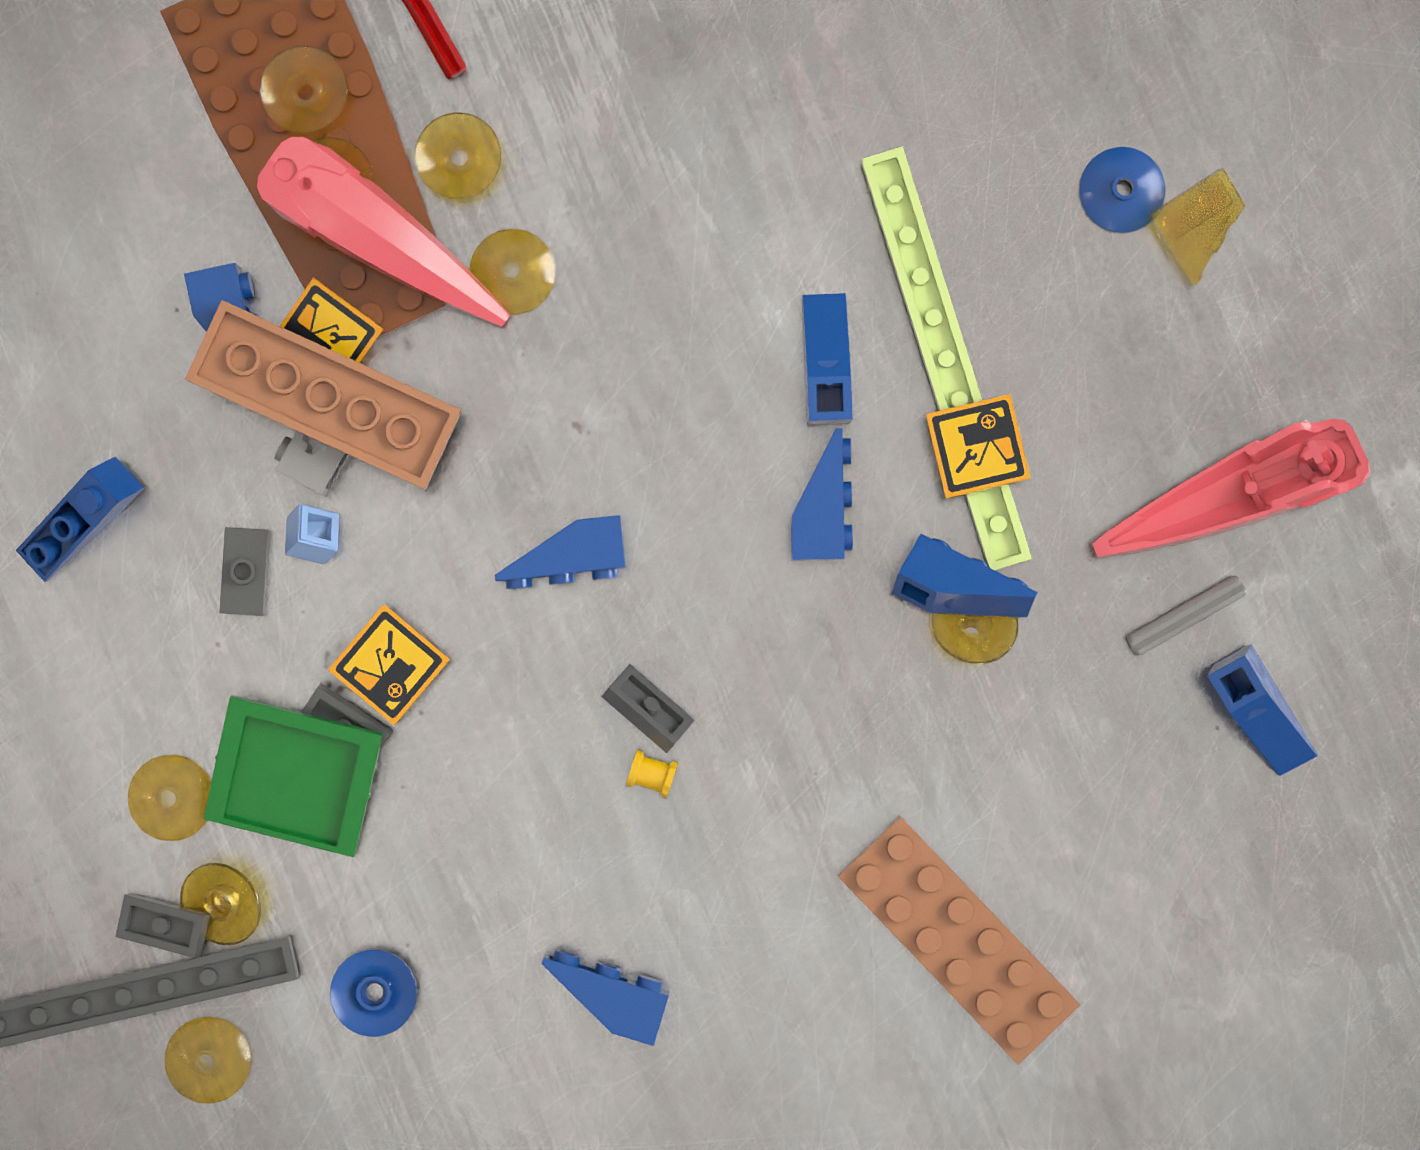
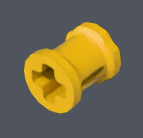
(651, 774)

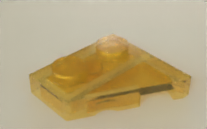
(1197, 222)

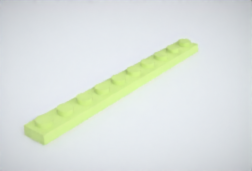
(938, 336)

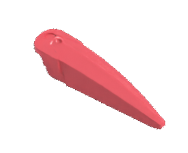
(354, 215)
(1254, 483)

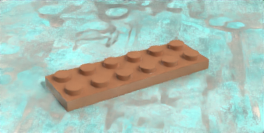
(323, 394)
(958, 940)

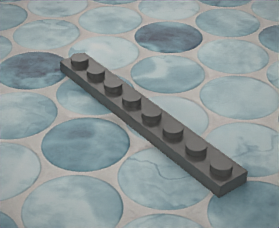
(147, 991)

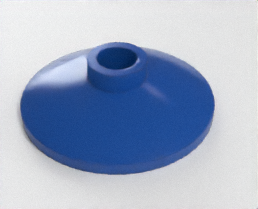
(1103, 201)
(360, 1011)

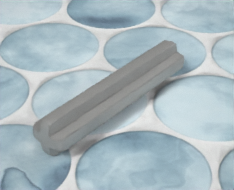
(1186, 615)

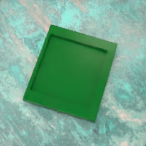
(292, 776)

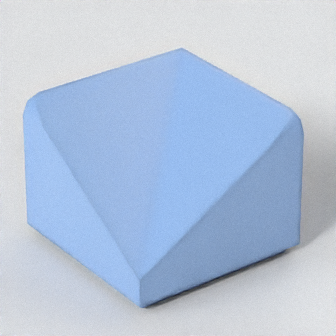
(312, 534)

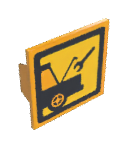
(331, 322)
(978, 446)
(388, 664)

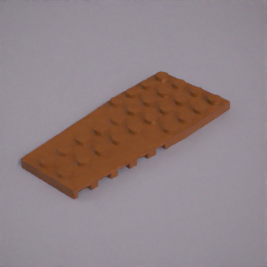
(226, 54)

